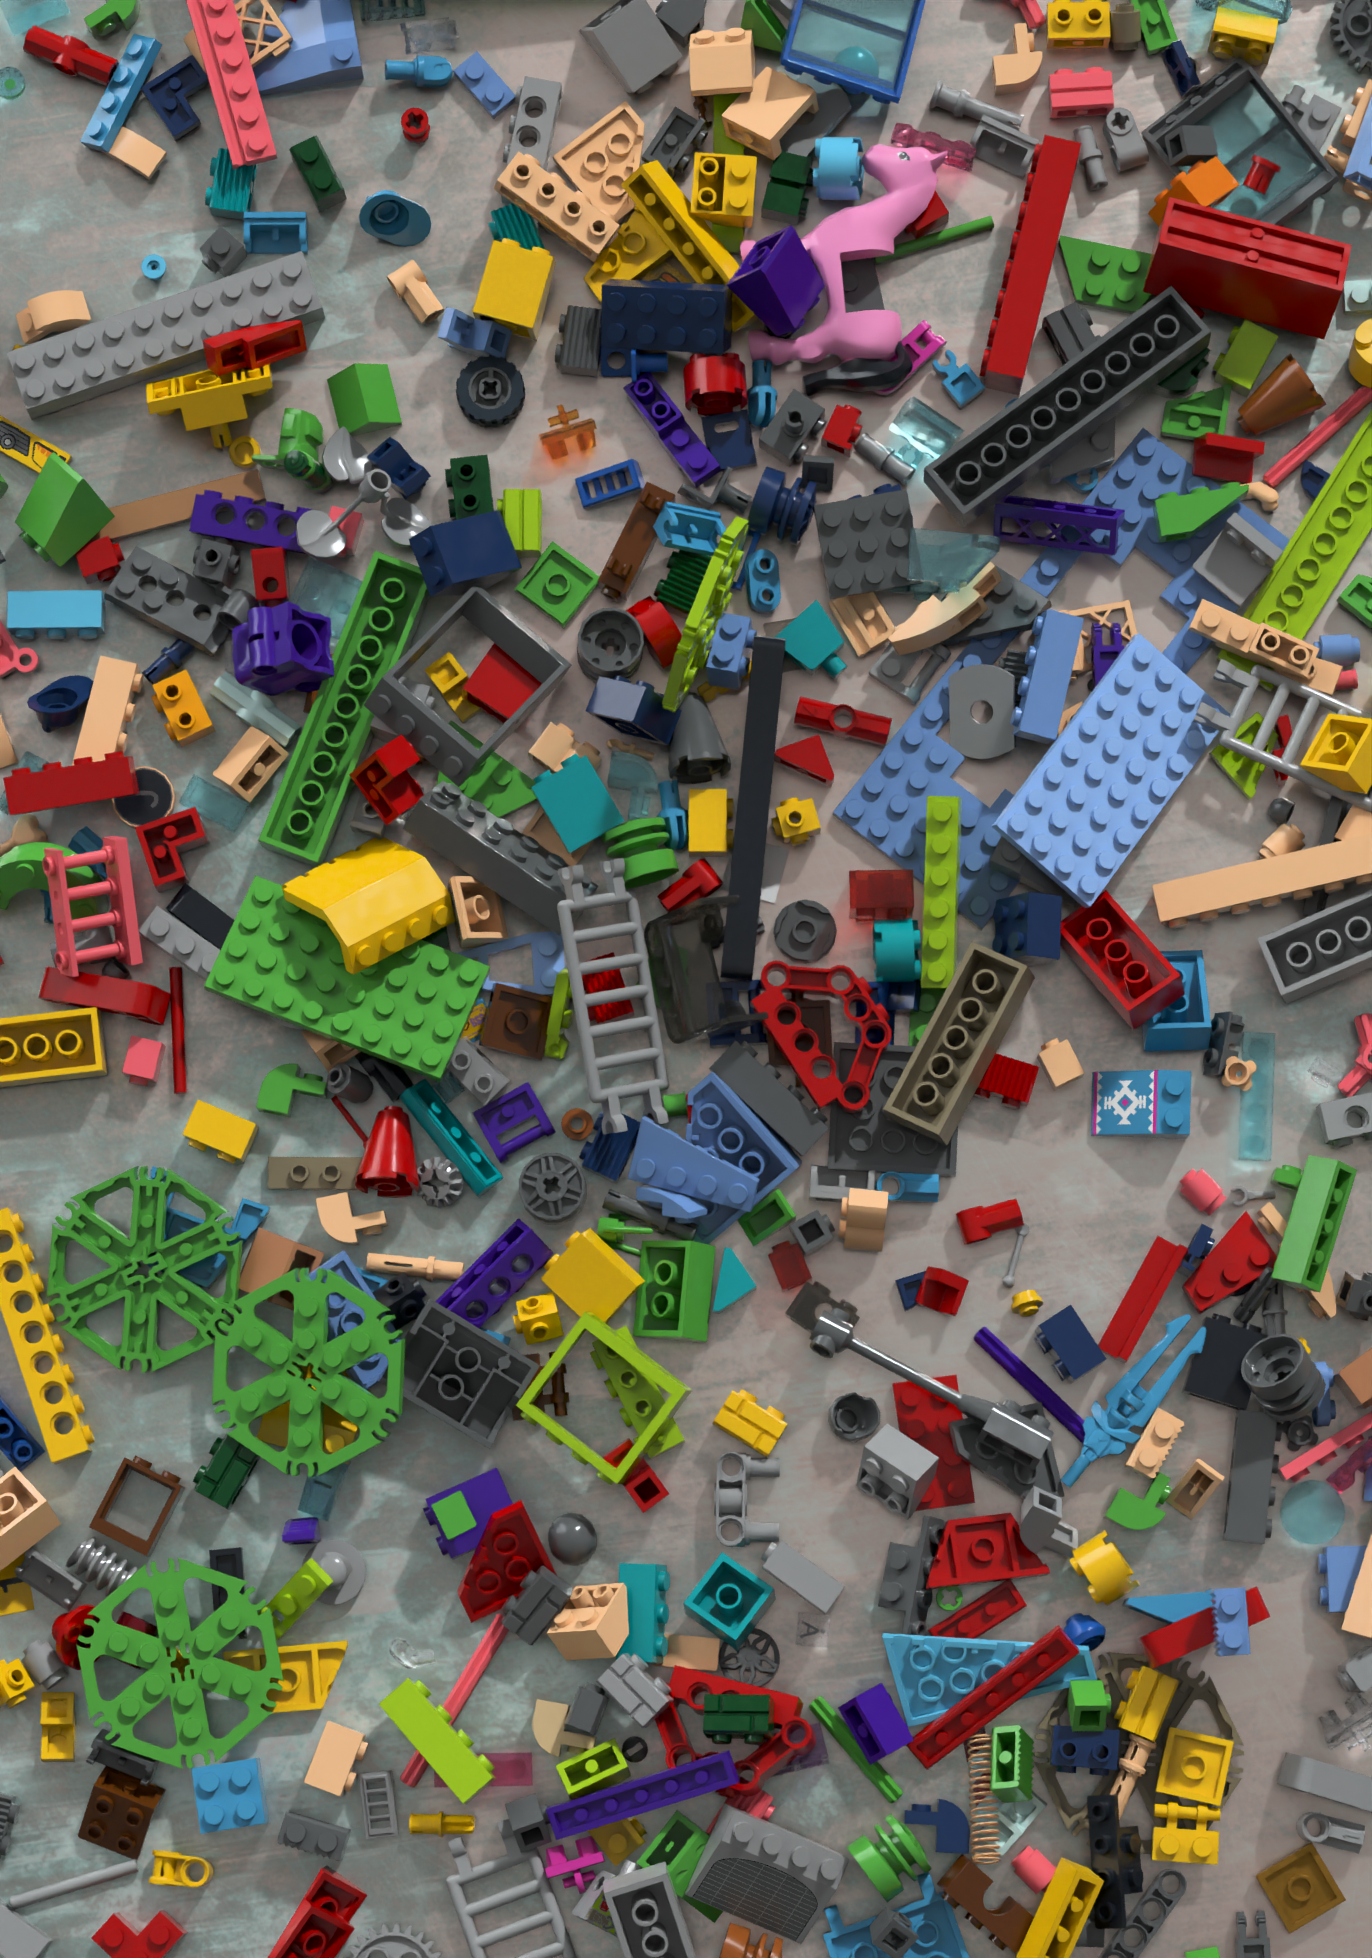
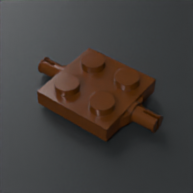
(815, 1016)

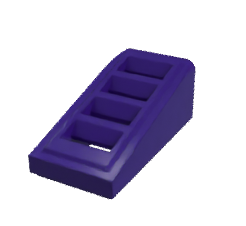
(301, 1531)

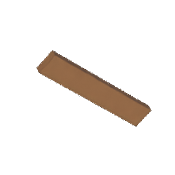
(176, 506)

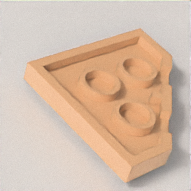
(604, 159)

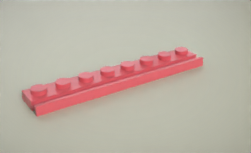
(232, 82)

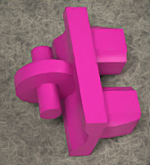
(559, 1865)

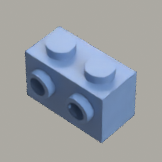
(730, 651)

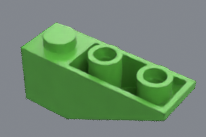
(1188, 514)

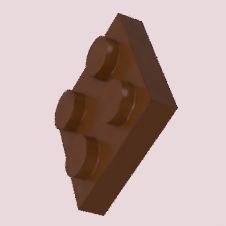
(516, 1021)

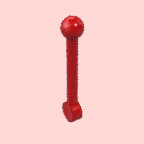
(351, 1121)

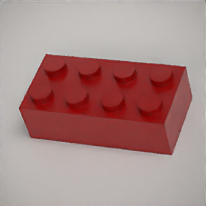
(1120, 960)

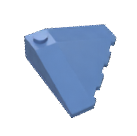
(321, 48)
(741, 1137)

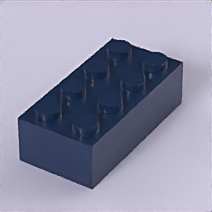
(666, 316)

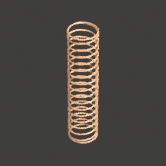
(986, 1793)

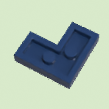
(169, 94)

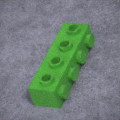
(1314, 1219)

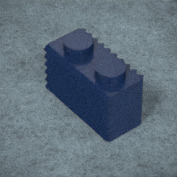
(611, 1151)

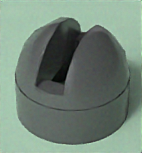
(1281, 810)
(115, 969)
(630, 1743)

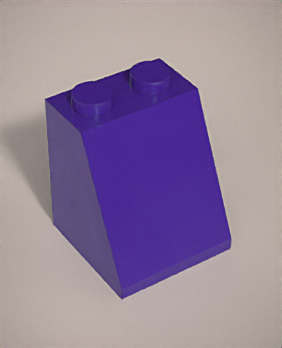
(778, 281)

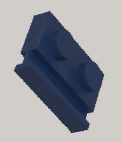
(1198, 1248)

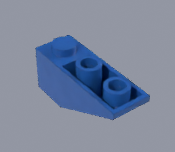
(16, 1439)

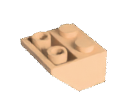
(592, 1622)

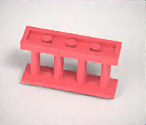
(121, 915)

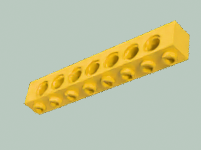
(78, 1440)

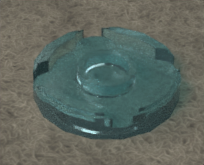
(1312, 1512)

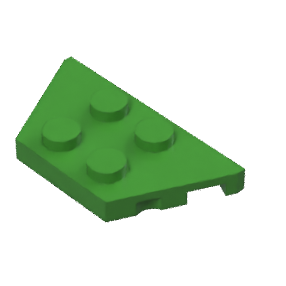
(1106, 274)
(495, 782)

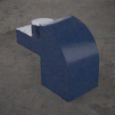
(405, 473)
(950, 1823)

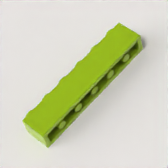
(941, 891)

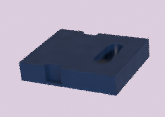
(731, 447)

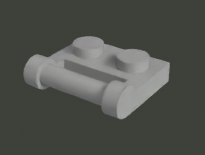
(893, 668)

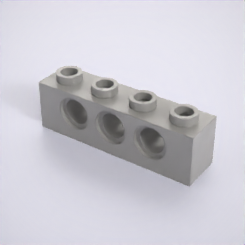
(534, 94)
(1334, 1124)

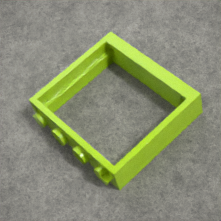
(638, 1359)

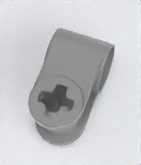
(1125, 145)

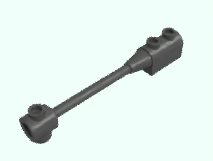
(1000, 1423)

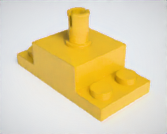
(209, 398)

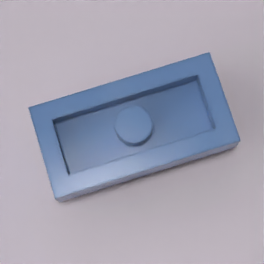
(485, 85)

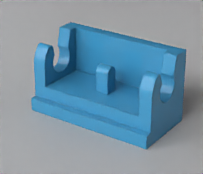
(275, 232)
(689, 528)

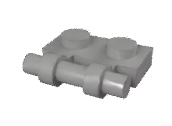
(1316, 117)

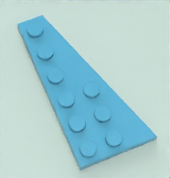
(941, 1671)

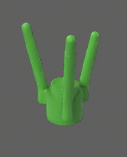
(612, 1231)

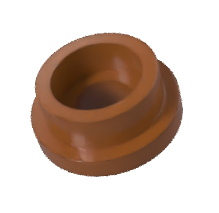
(579, 1134)

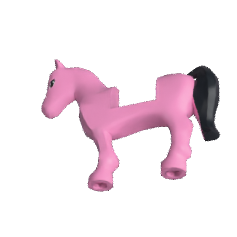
(865, 337)

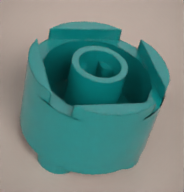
(895, 950)

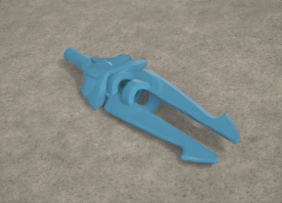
(1108, 1429)

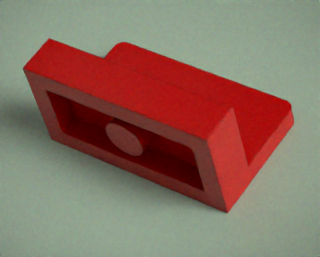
(1225, 457)

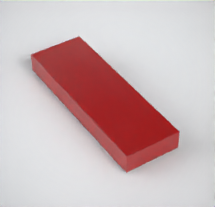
(981, 1613)

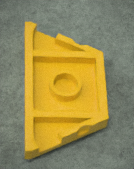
(306, 1673)

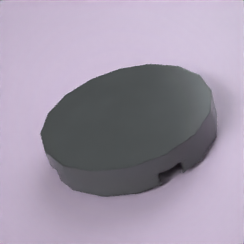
(805, 931)

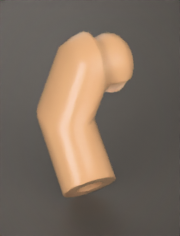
(1263, 493)

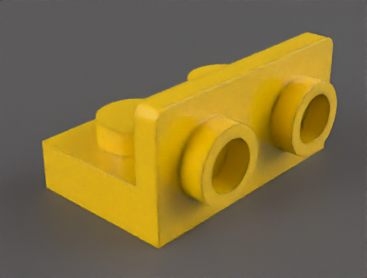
(619, 1838)

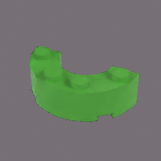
(23, 869)

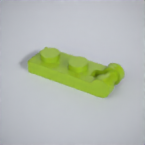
(297, 1596)

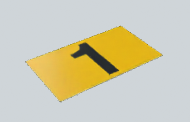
(14, 1593)

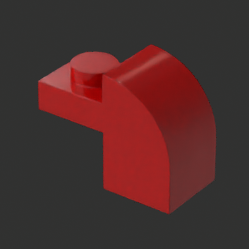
(658, 628)
(642, 1483)

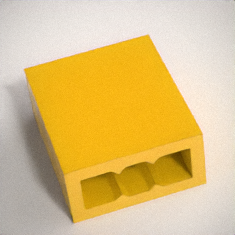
(591, 1276)

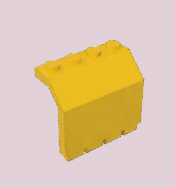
(374, 900)

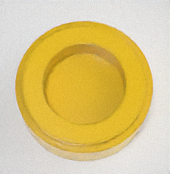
(242, 451)

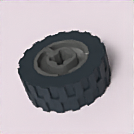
(490, 391)

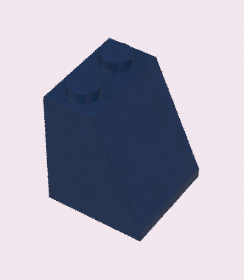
(465, 554)

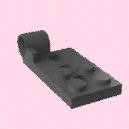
(226, 606)

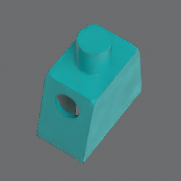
(813, 642)

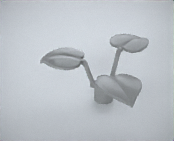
(344, 460)

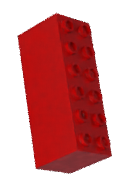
(1248, 268)

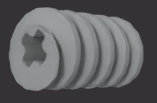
(99, 1566)

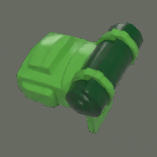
(299, 450)

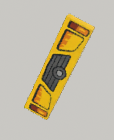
(26, 447)

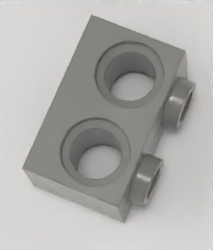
(476, 1071)

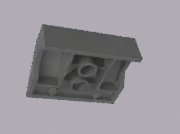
(462, 1373)

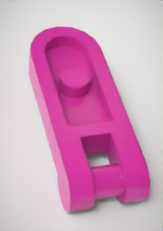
(918, 356)

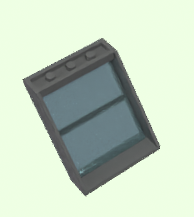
(1245, 123)

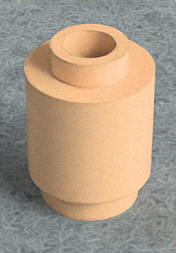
(1282, 841)

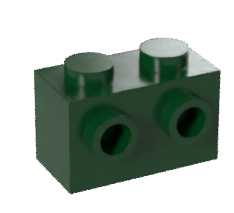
(470, 486)

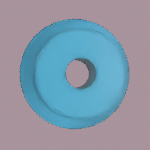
(151, 262)

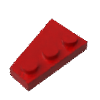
(1230, 1265)

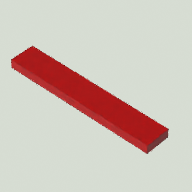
(993, 1697)

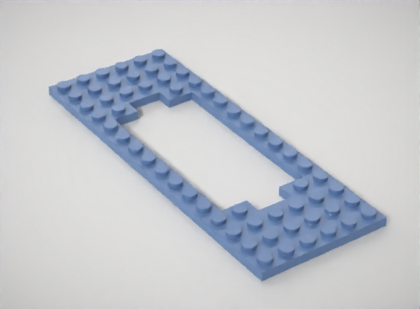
(891, 796)

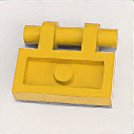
(1185, 1844)

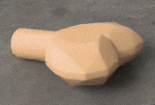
(24, 831)

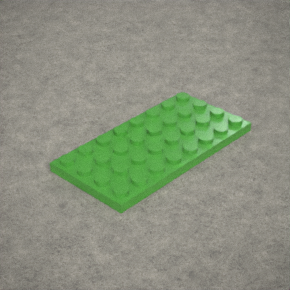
(294, 969)

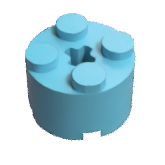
(839, 169)

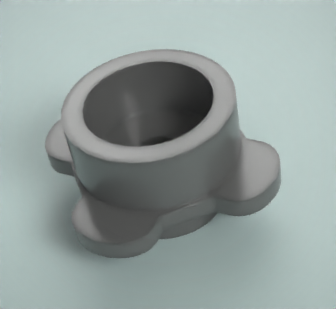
(1295, 1441)

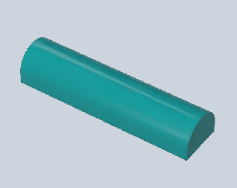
(451, 1137)

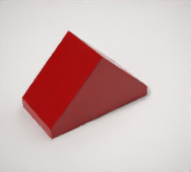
(808, 759)

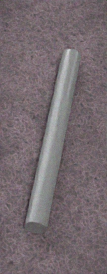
(74, 1884)

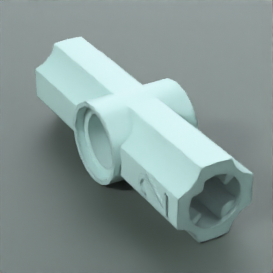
(256, 710)

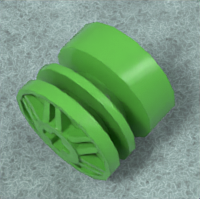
(638, 845)
(889, 1857)

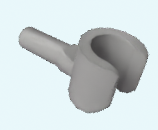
(1251, 1195)

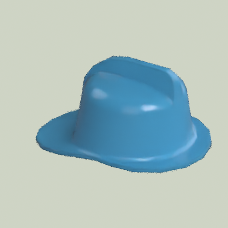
(394, 218)

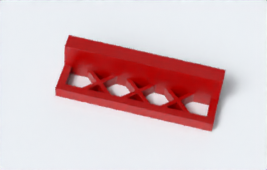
(1141, 1299)

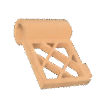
(276, 48)
(1080, 663)

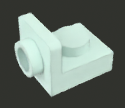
(1357, 297)

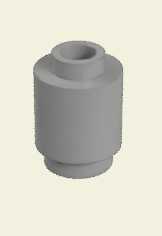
(44, 1664)

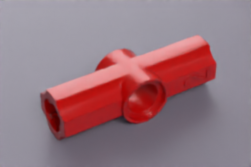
(70, 55)
(863, 727)

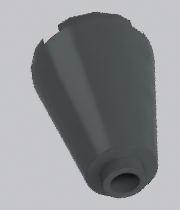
(696, 744)

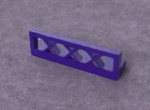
(1059, 513)

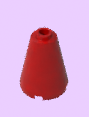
(389, 1156)

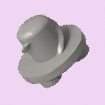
(344, 1567)

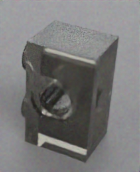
(809, 1299)

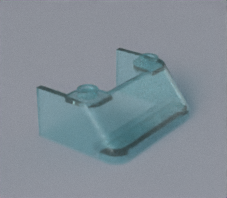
(945, 561)

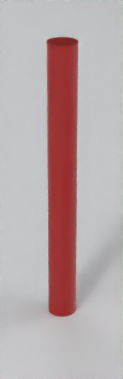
(177, 1026)

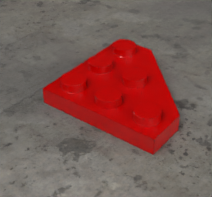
(501, 1561)

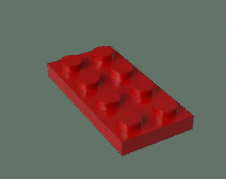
(925, 1420)

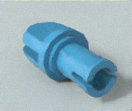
(423, 71)
(761, 395)
(674, 815)

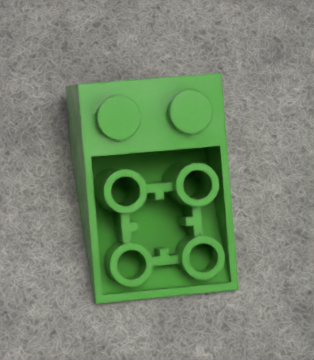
(681, 1847)

